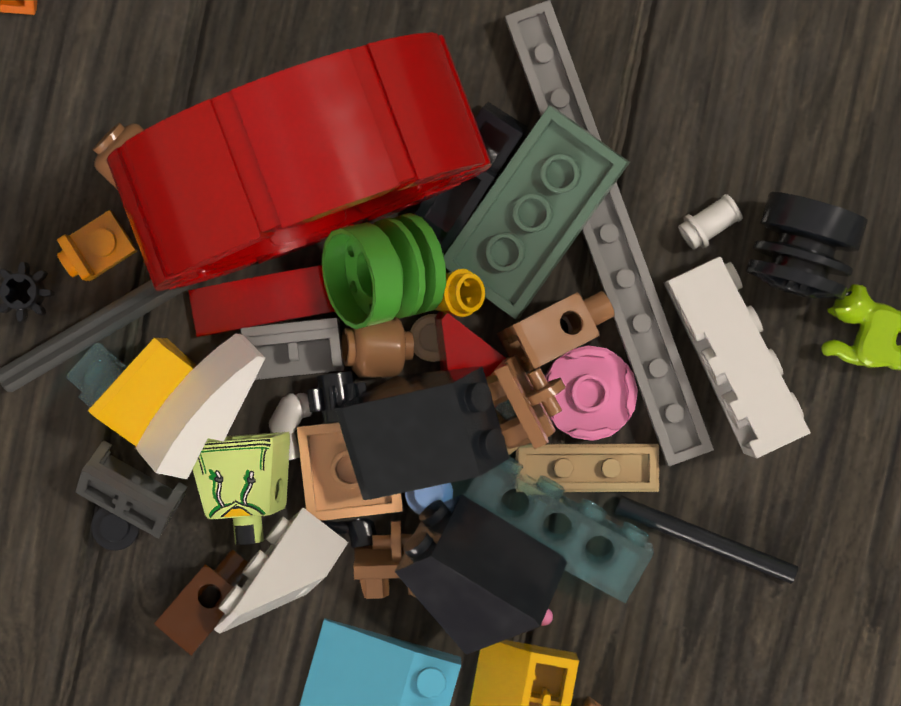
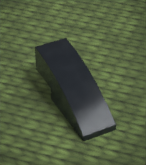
(452, 209)

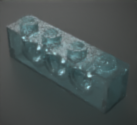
(613, 573)

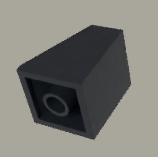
(422, 431)
(479, 573)

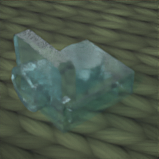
(95, 373)

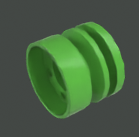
(383, 270)

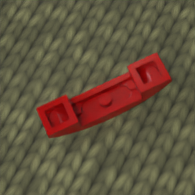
(259, 301)

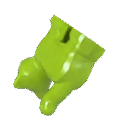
(876, 338)

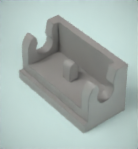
(297, 347)

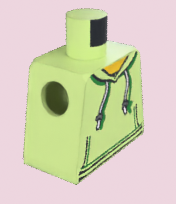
(244, 480)

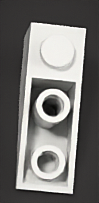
(293, 565)

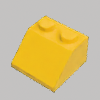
(142, 389)

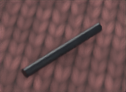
(706, 539)

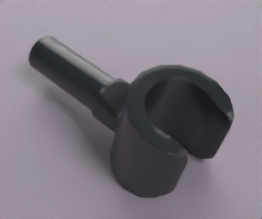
(359, 530)

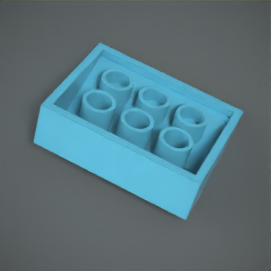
(377, 670)

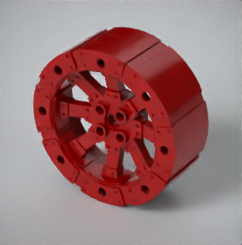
(297, 158)

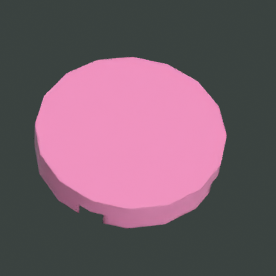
(597, 392)

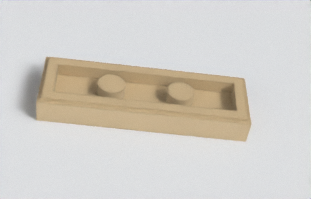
(594, 466)

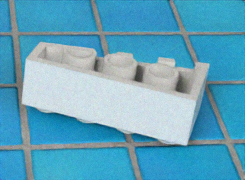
(736, 358)

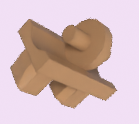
(525, 394)
(379, 561)

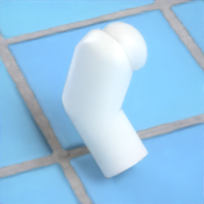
(288, 417)

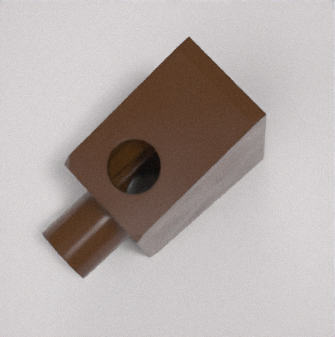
(186, 618)

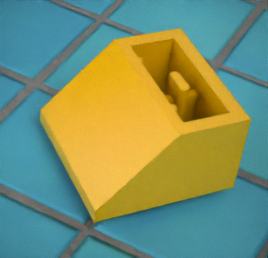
(524, 676)

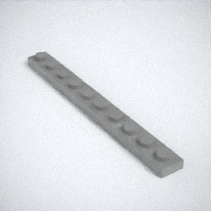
(615, 249)

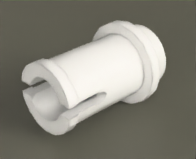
(709, 222)

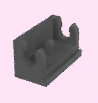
(128, 492)

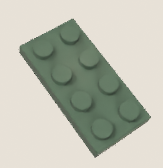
(535, 210)

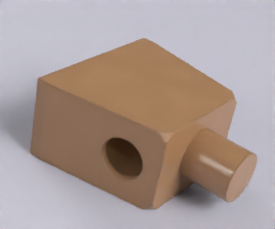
(541, 336)

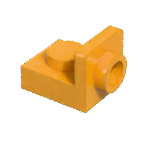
(95, 247)

